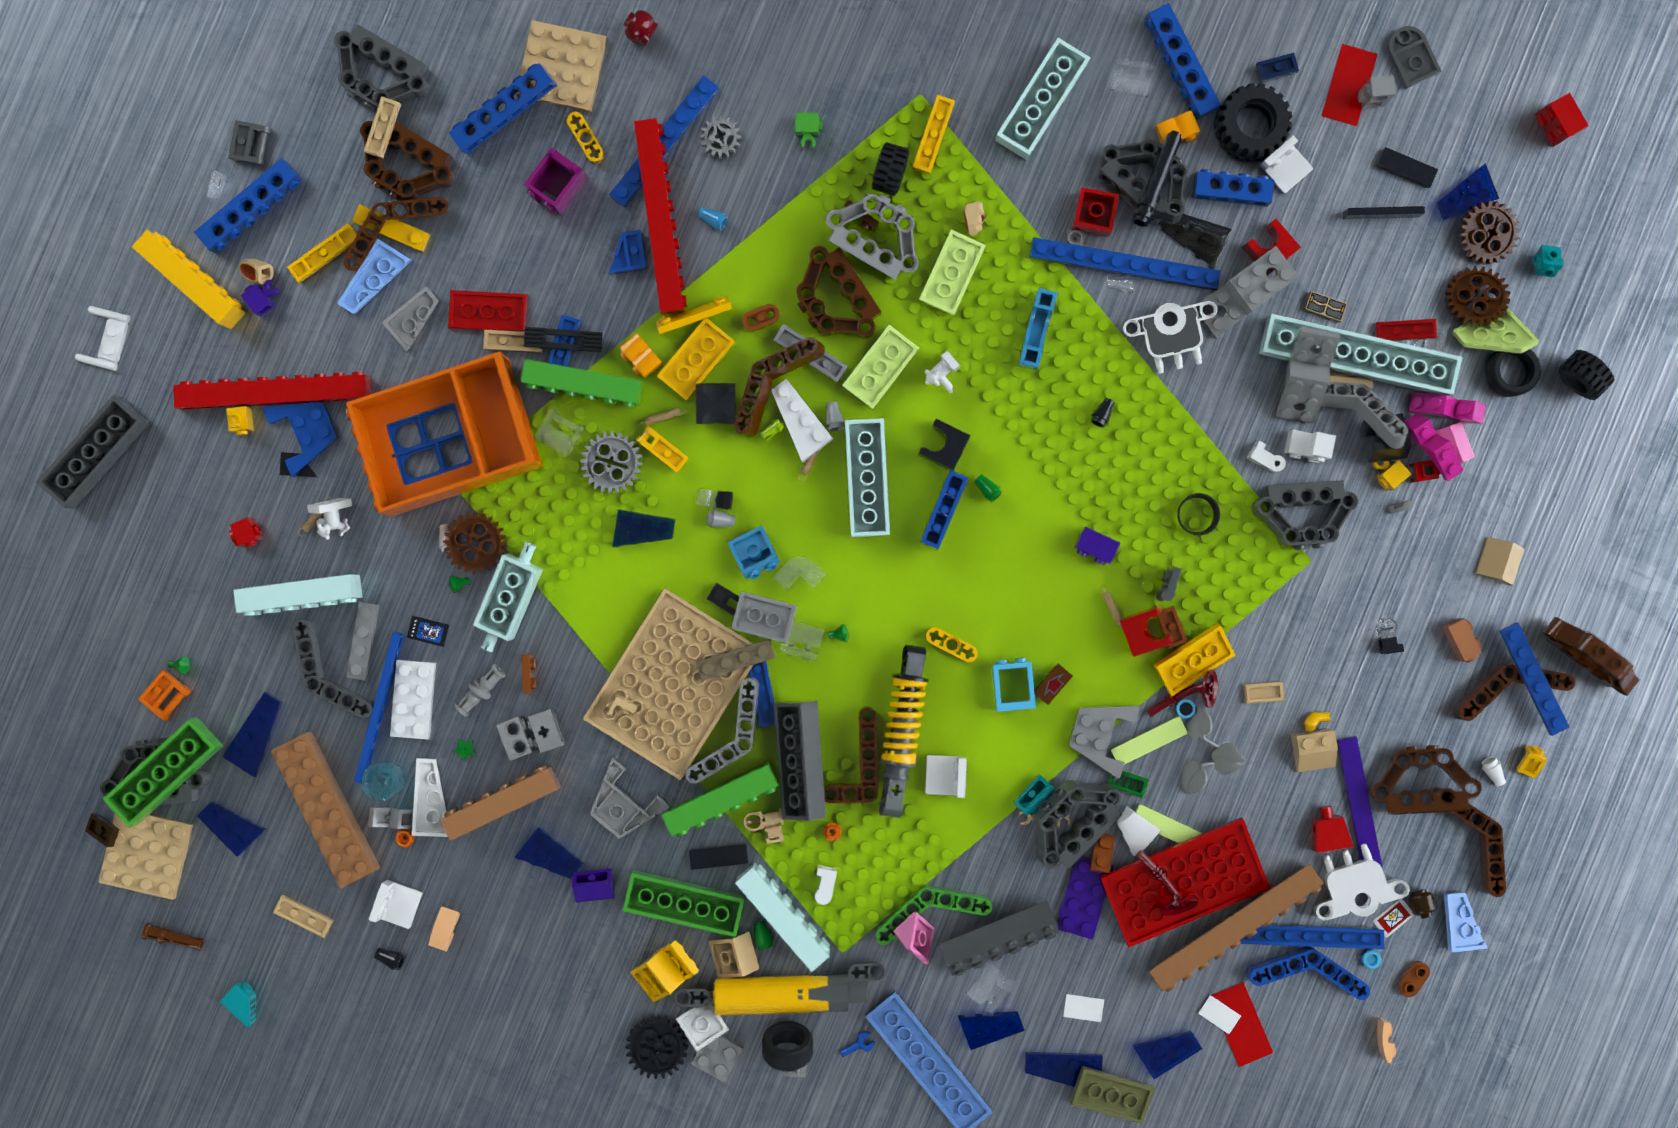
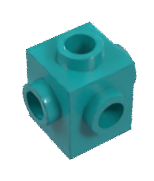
(1548, 261)

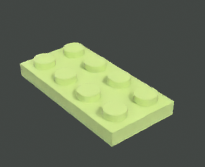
(952, 272)
(880, 367)

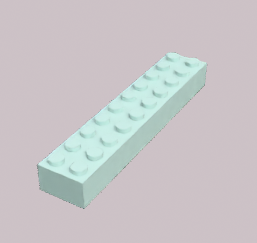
(1370, 357)

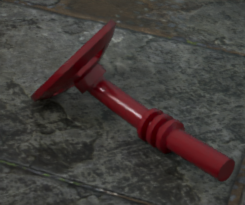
(1207, 689)
(1177, 903)

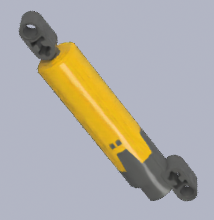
(784, 993)

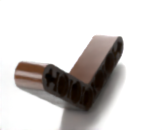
(380, 221)
(808, 350)
(1501, 684)
(1485, 840)

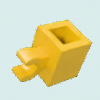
(240, 420)
(1392, 474)

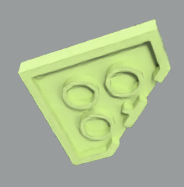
(1504, 335)

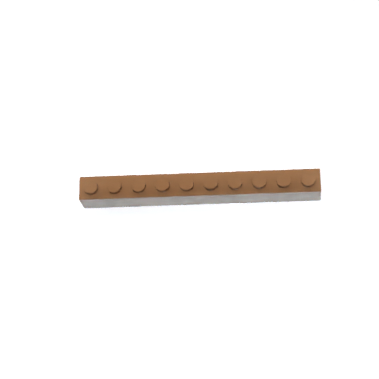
(1235, 927)

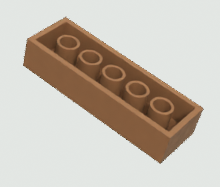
(498, 804)

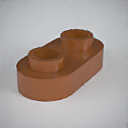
(760, 316)
(1412, 978)

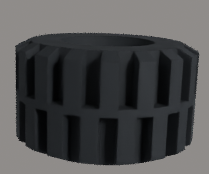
(890, 169)
(1586, 374)

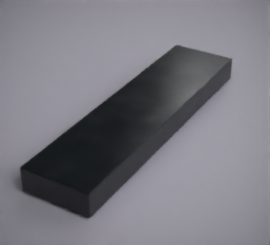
(1384, 212)

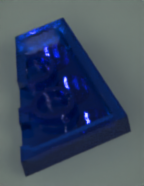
(230, 828)
(1167, 1052)

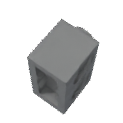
(1377, 92)
(510, 739)

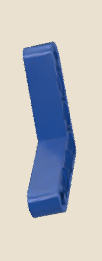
(1303, 964)

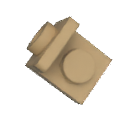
(624, 704)

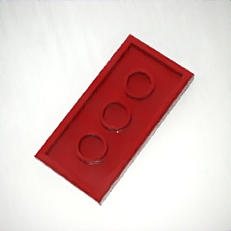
(487, 311)

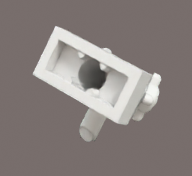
(940, 370)
(331, 516)

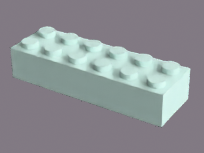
(1042, 98)
(867, 477)
(296, 594)
(783, 916)

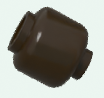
(1422, 903)

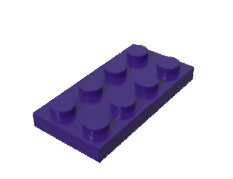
(1082, 900)

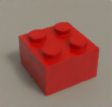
(1561, 119)
(1095, 211)

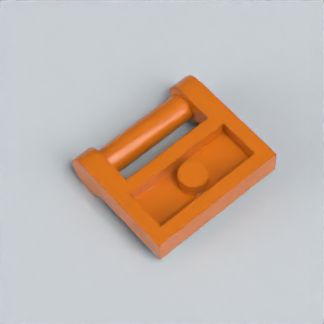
(160, 690)

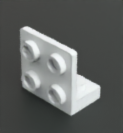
(1286, 166)
(945, 775)
(396, 904)

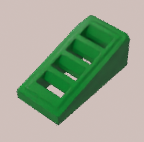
(1143, 791)

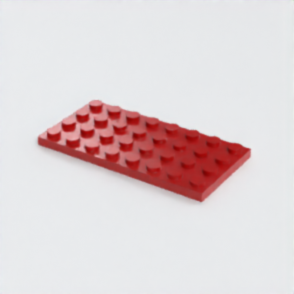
(1210, 867)

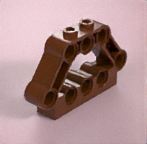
(420, 184)
(844, 326)
(1592, 655)
(1460, 798)

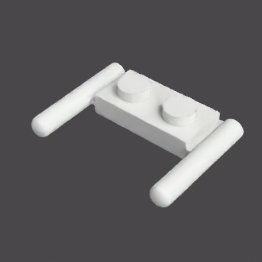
(112, 339)

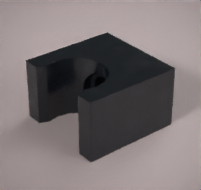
(954, 445)
(1382, 451)

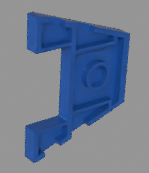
(311, 426)

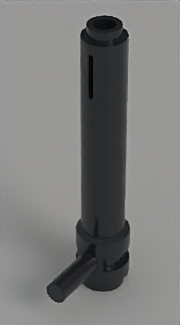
(1148, 203)

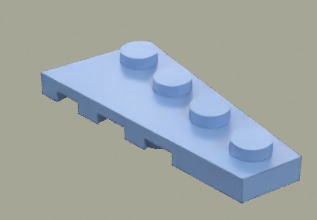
(373, 275)

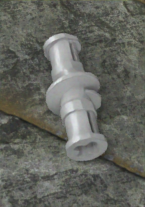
(480, 690)

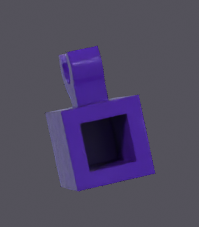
(259, 298)

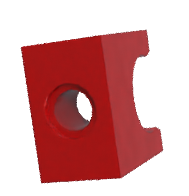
(1281, 239)
(1138, 635)

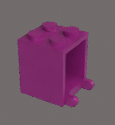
(559, 178)

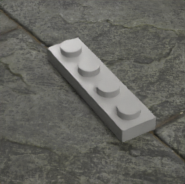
(826, 364)
(362, 641)

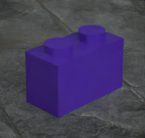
(1096, 546)
(593, 885)

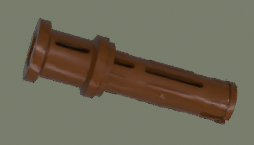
(165, 935)

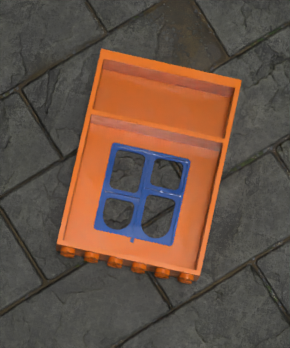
(489, 423)

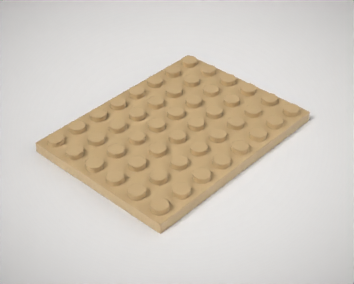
(662, 677)

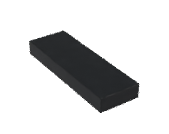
(1407, 167)
(718, 856)

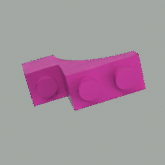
(1446, 406)
(1435, 446)

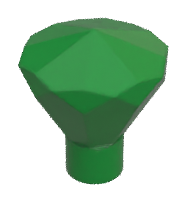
(457, 583)
(840, 633)
(182, 664)

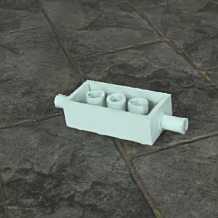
(508, 596)

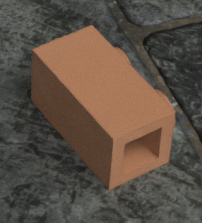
(1462, 640)

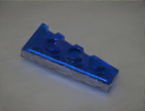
(250, 742)

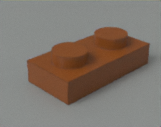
(1172, 626)
(528, 666)
(1102, 854)

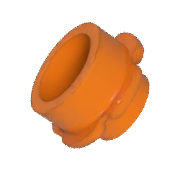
(831, 836)
(400, 838)

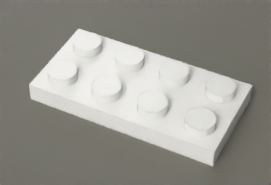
(413, 699)

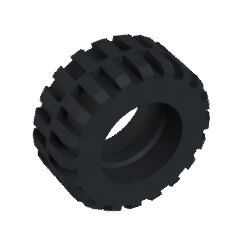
(1267, 102)

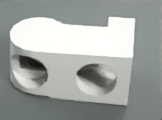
(1265, 459)
(825, 890)

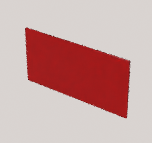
(1350, 75)
(1248, 1036)

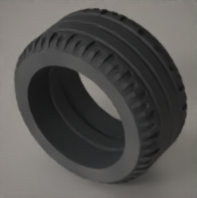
(1496, 381)
(787, 1058)

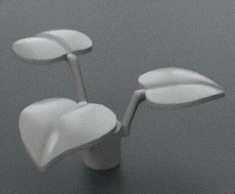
(1226, 756)

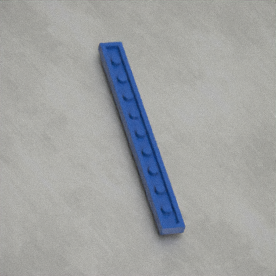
(1125, 263)

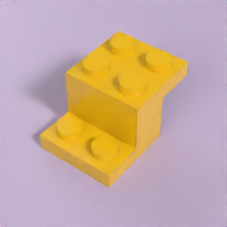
(664, 971)

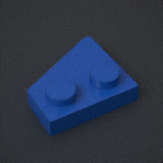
(629, 254)

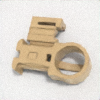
(771, 823)

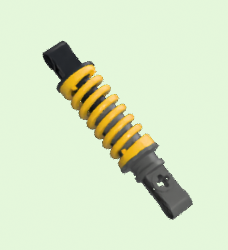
(900, 753)

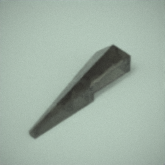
(1199, 236)

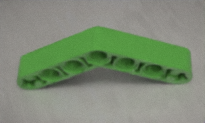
(934, 901)

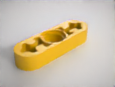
(583, 123)
(967, 646)

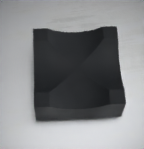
(715, 403)

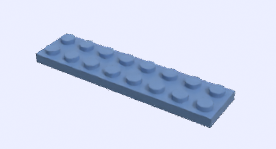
(928, 1062)

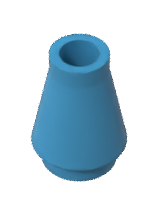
(714, 218)

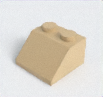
(1314, 749)
(733, 955)

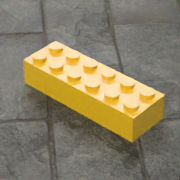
(189, 278)

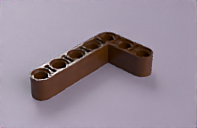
(865, 783)

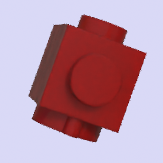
(245, 532)

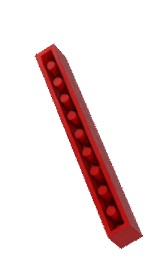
(659, 216)
(271, 392)

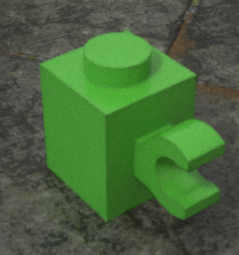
(808, 126)

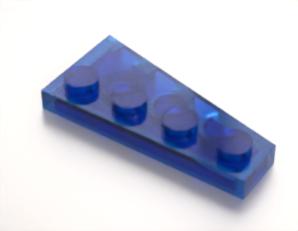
(1060, 1066)

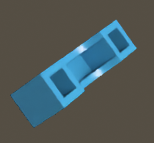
(1037, 329)

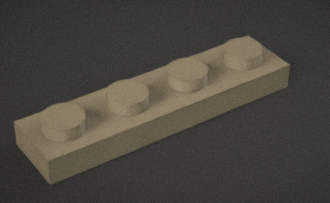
(736, 659)

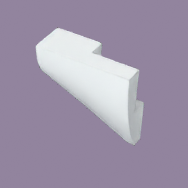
(1136, 830)

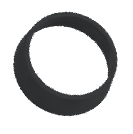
(1216, 511)

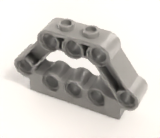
(904, 236)

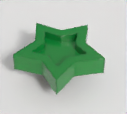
(464, 749)

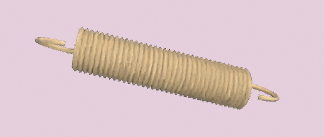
(662, 416)
(808, 464)
(311, 521)
(1112, 607)

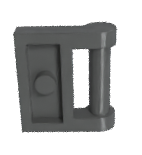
(243, 140)
(1170, 579)

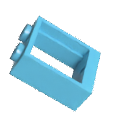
(1013, 705)

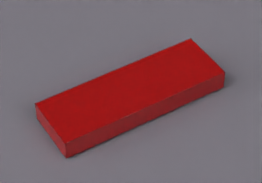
(1407, 330)

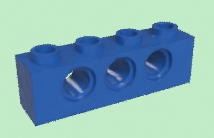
(1262, 184)
(944, 510)

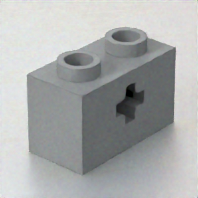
(554, 736)

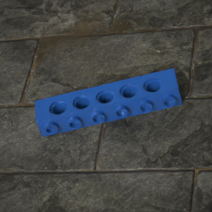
(1165, 16)
(513, 108)
(237, 206)

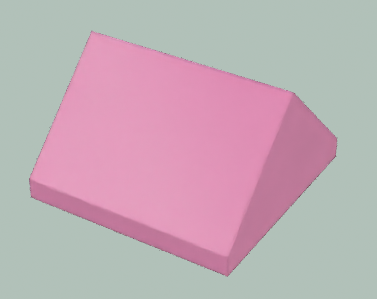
(1457, 436)
(916, 936)

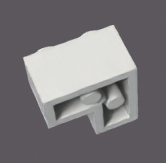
(1313, 446)

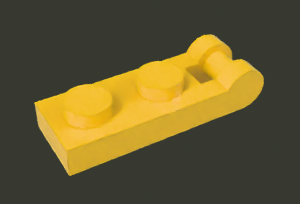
(663, 449)

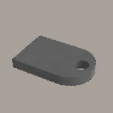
(1413, 58)

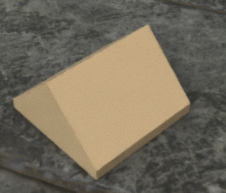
(1500, 560)

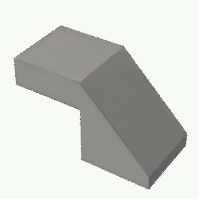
(391, 817)

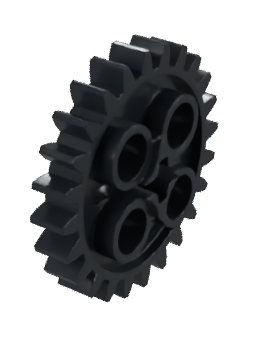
(652, 1064)

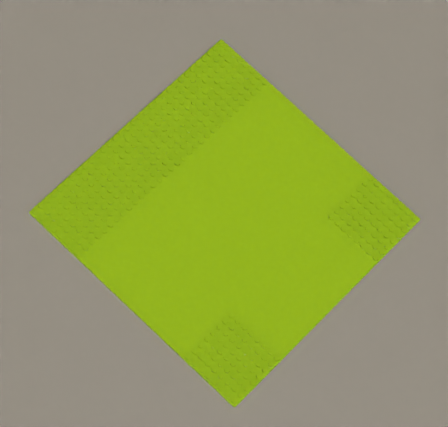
(1002, 569)

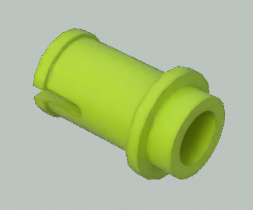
(772, 429)

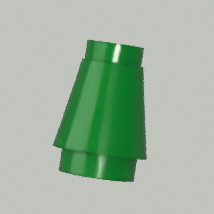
(988, 488)
(762, 936)

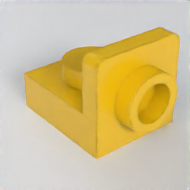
(1532, 761)

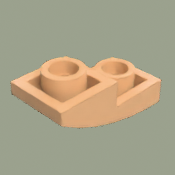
(443, 929)
(1386, 1047)

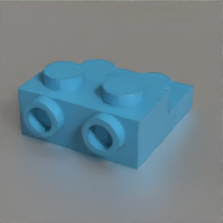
(754, 553)

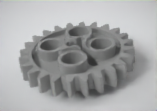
(616, 446)

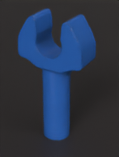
(859, 1044)

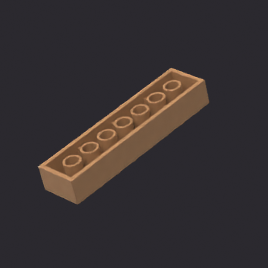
(325, 809)

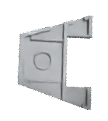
(1093, 732)
(617, 810)

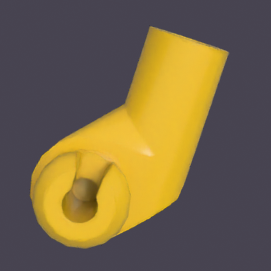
(1314, 718)

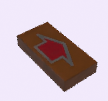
(1052, 684)

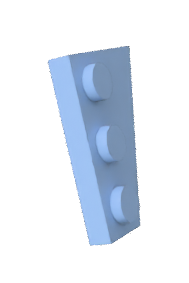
(1460, 924)

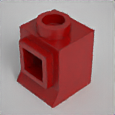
(1420, 471)

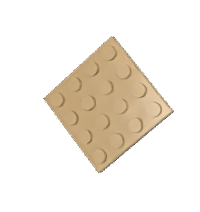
(571, 60)
(147, 856)

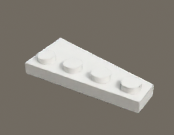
(801, 422)
(428, 800)

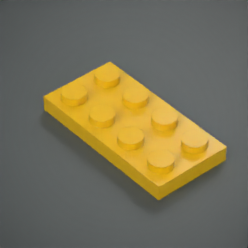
(696, 358)
(1194, 659)

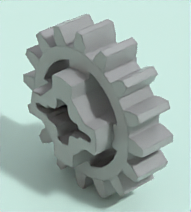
(713, 140)

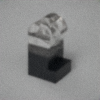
(715, 499)
(1387, 638)

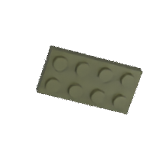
(1112, 1095)

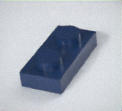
(1277, 67)

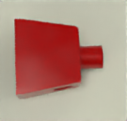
(1329, 832)

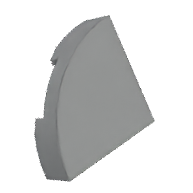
(1401, 506)

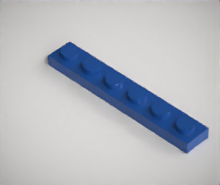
(1534, 679)

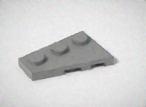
(411, 317)

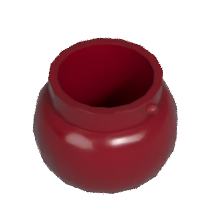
(639, 26)

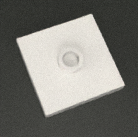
(702, 1025)

